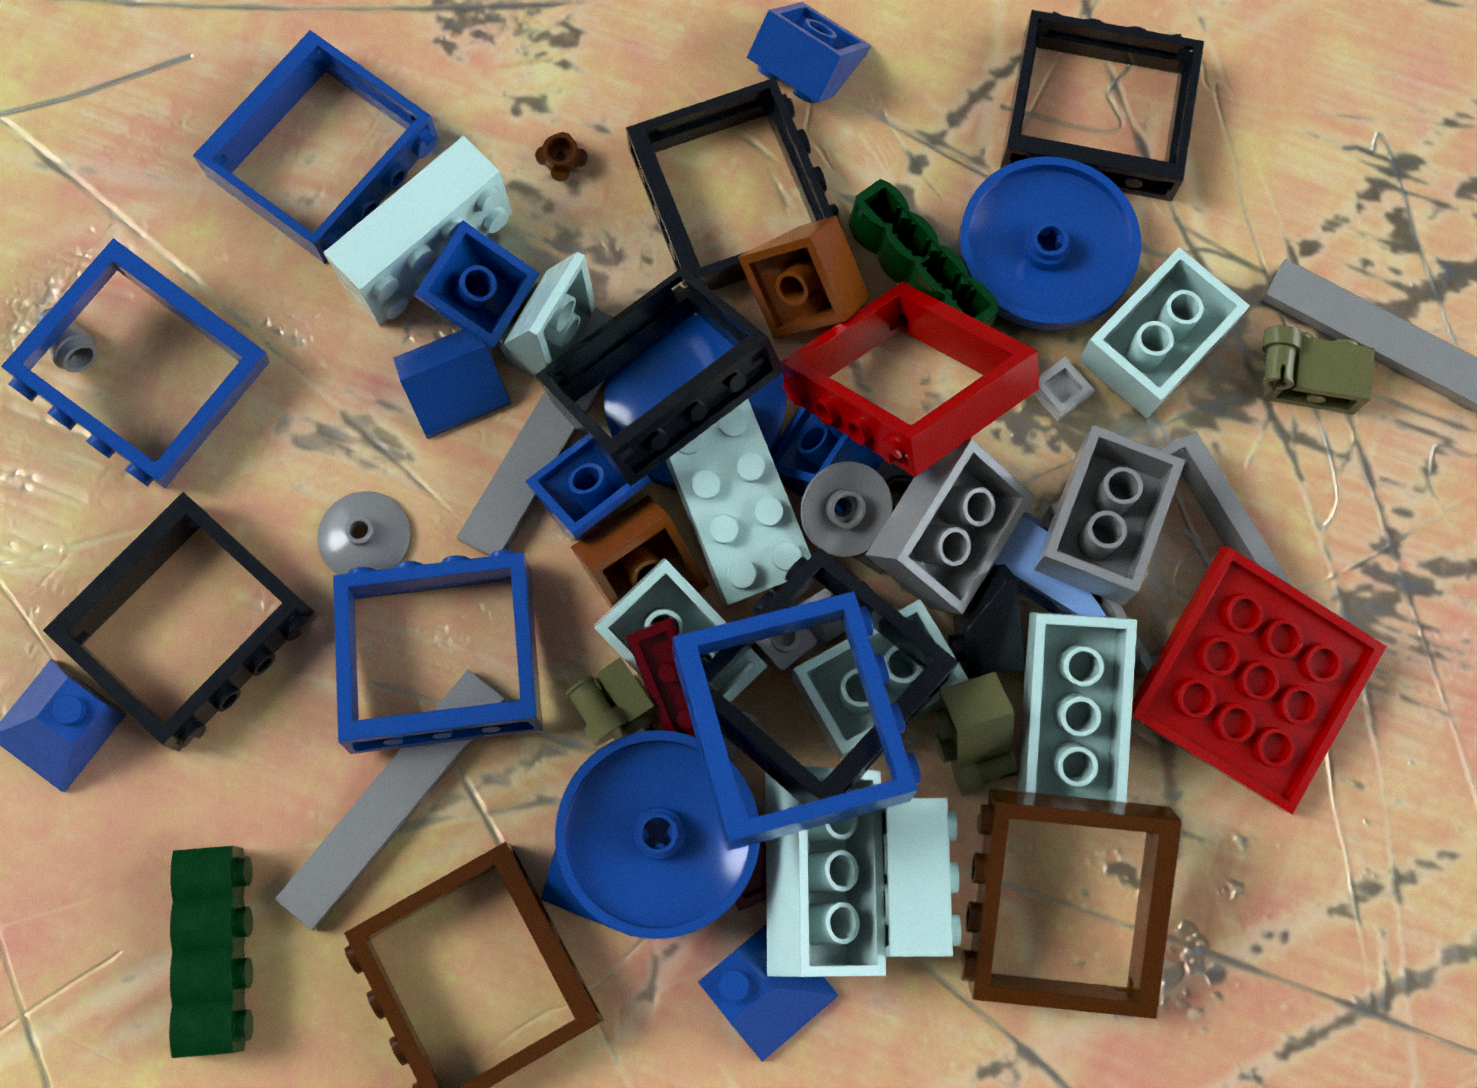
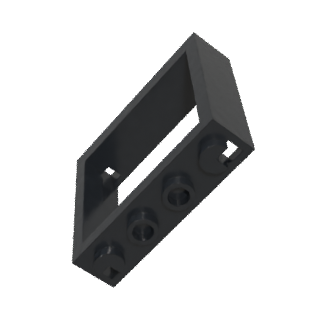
(1121, 45)
(707, 118)
(689, 408)
(128, 574)
(769, 755)

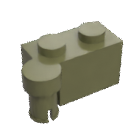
(1316, 371)
(613, 704)
(976, 732)

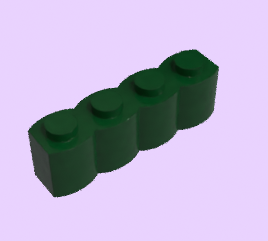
(912, 253)
(208, 951)

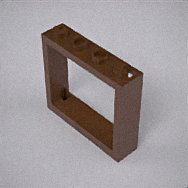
(1152, 913)
(387, 1004)

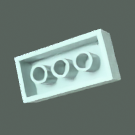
(402, 238)
(738, 506)
(1077, 705)
(825, 892)

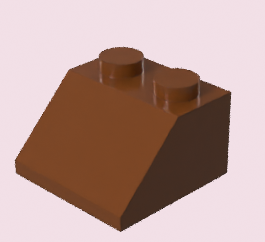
(805, 278)
(631, 546)

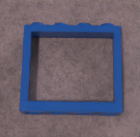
(275, 98)
(118, 258)
(874, 676)
(445, 724)

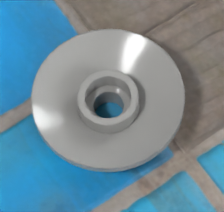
(865, 511)
(382, 546)

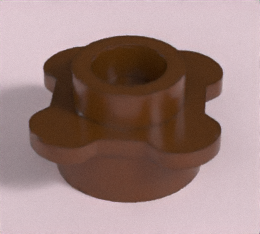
(561, 144)

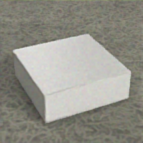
(1062, 389)

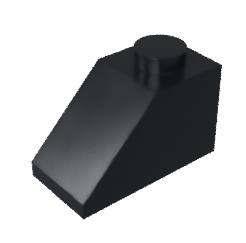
(990, 628)

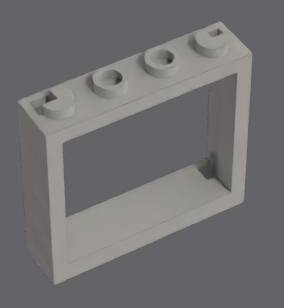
(1224, 514)

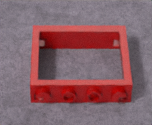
(1006, 366)

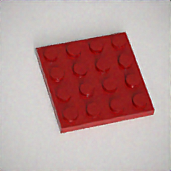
(1256, 679)

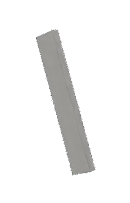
(1394, 339)
(540, 441)
(378, 815)

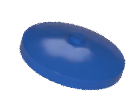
(1050, 242)
(669, 366)
(646, 838)

